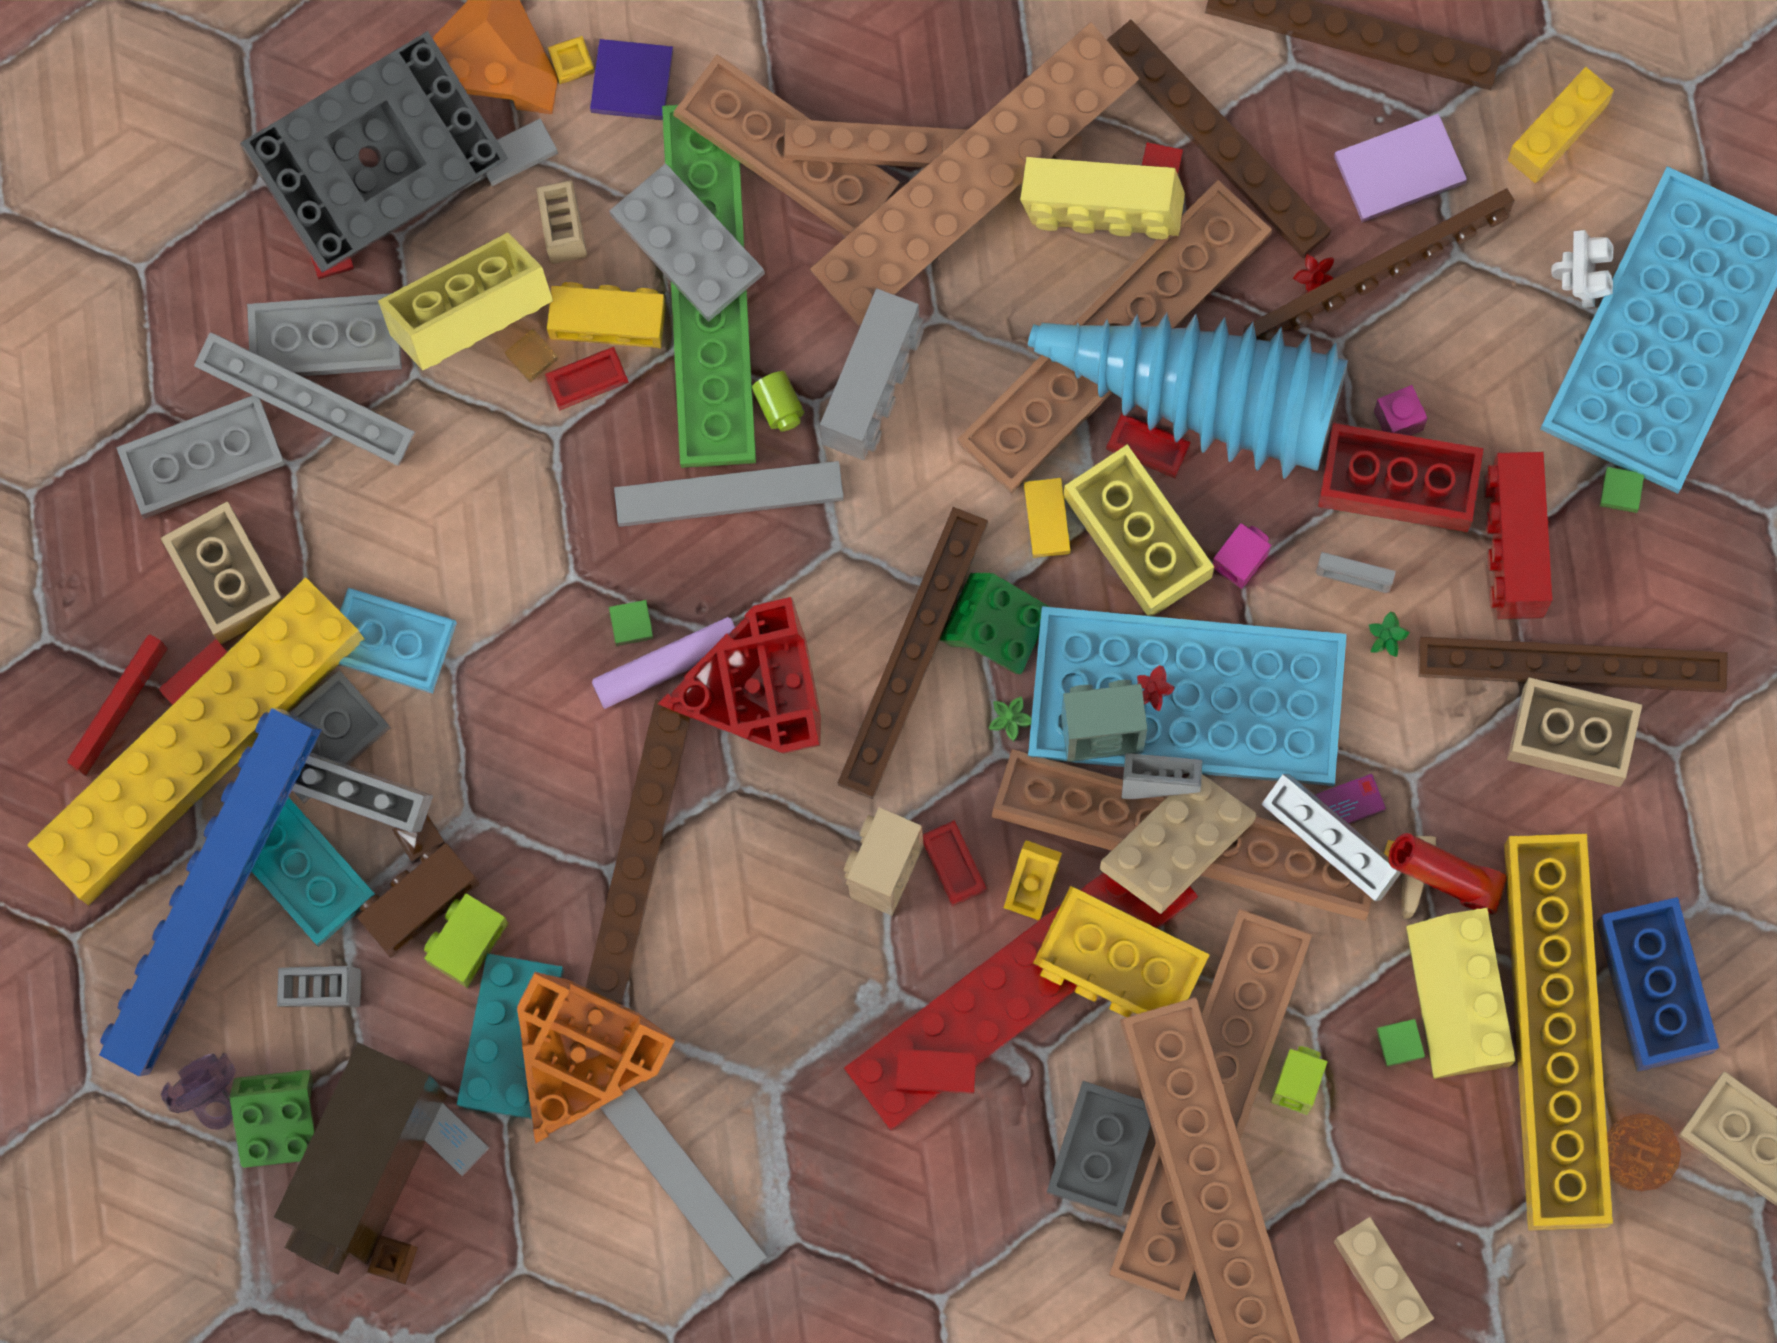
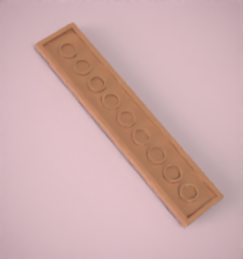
(975, 172)
(1170, 278)
(1092, 811)
(1242, 1026)
(1208, 1175)

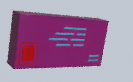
(1354, 799)

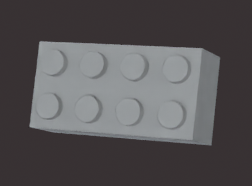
(870, 375)

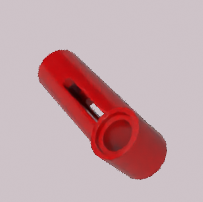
(1471, 884)

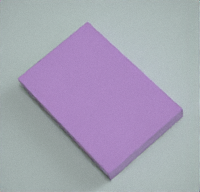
(1400, 168)

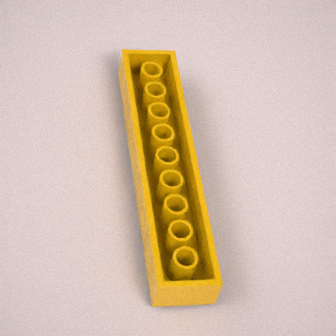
(194, 742)
(1557, 1032)

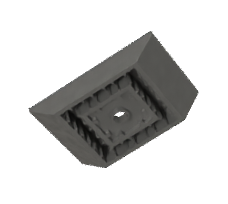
(415, 122)

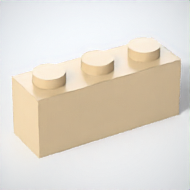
(1383, 1279)

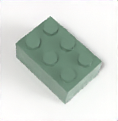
(1103, 721)

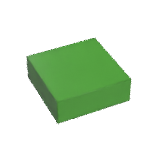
(1621, 489)
(631, 623)
(1400, 1042)

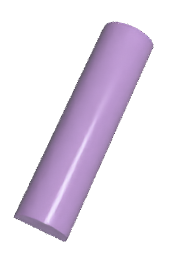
(659, 664)

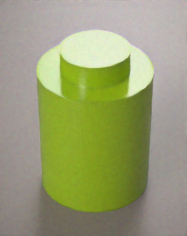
(778, 401)

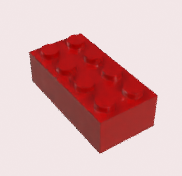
(1400, 477)
(1519, 535)

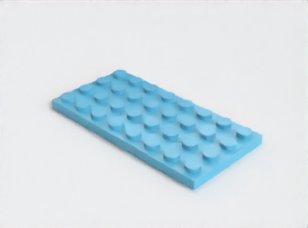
(1669, 331)
(1241, 700)

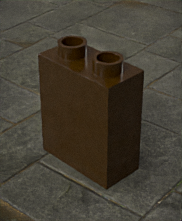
(359, 1159)

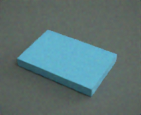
(398, 642)

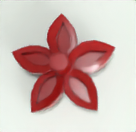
(1315, 274)
(1155, 687)

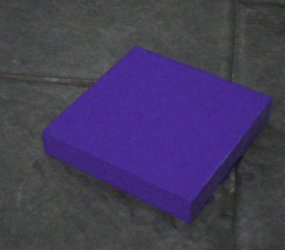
(631, 79)

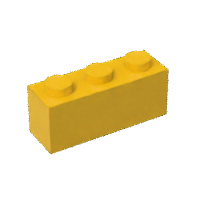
(1560, 125)
(606, 315)

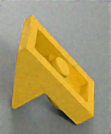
(1032, 880)

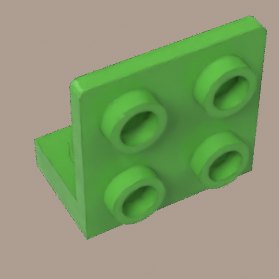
(272, 1117)

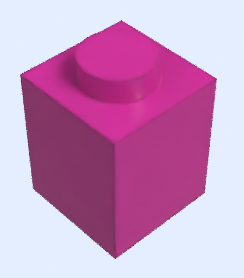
(1401, 412)
(1242, 554)

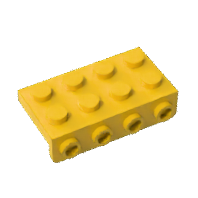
(1117, 957)

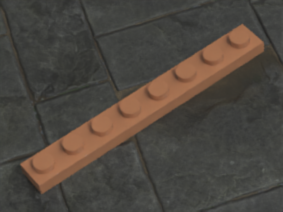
(879, 143)

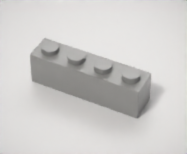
(363, 793)

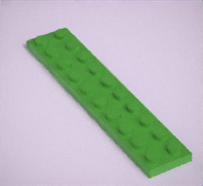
(715, 354)

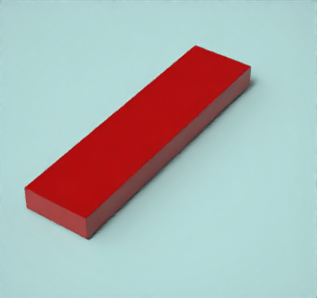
(117, 704)

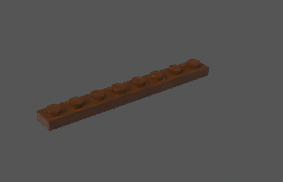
(1366, 37)
(1219, 140)
(1392, 262)
(912, 653)
(1573, 664)
(638, 853)

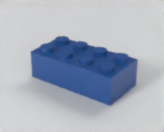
(1657, 984)

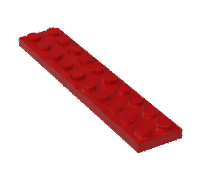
(985, 1006)

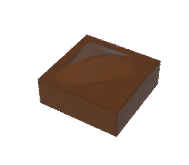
(417, 843)
(392, 1259)

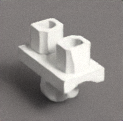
(1578, 268)

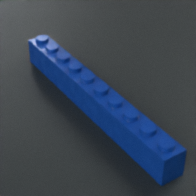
(209, 891)

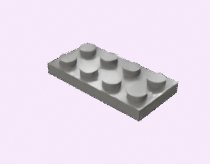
(687, 242)
(324, 335)
(200, 456)

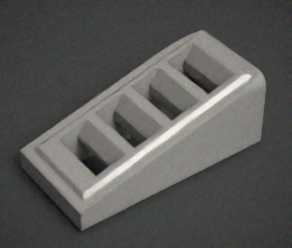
(1146, 776)
(339, 996)

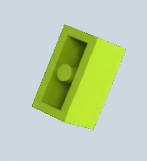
(465, 939)
(1299, 1080)

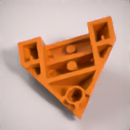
(499, 54)
(581, 1050)

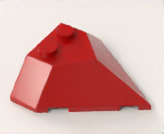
(756, 682)

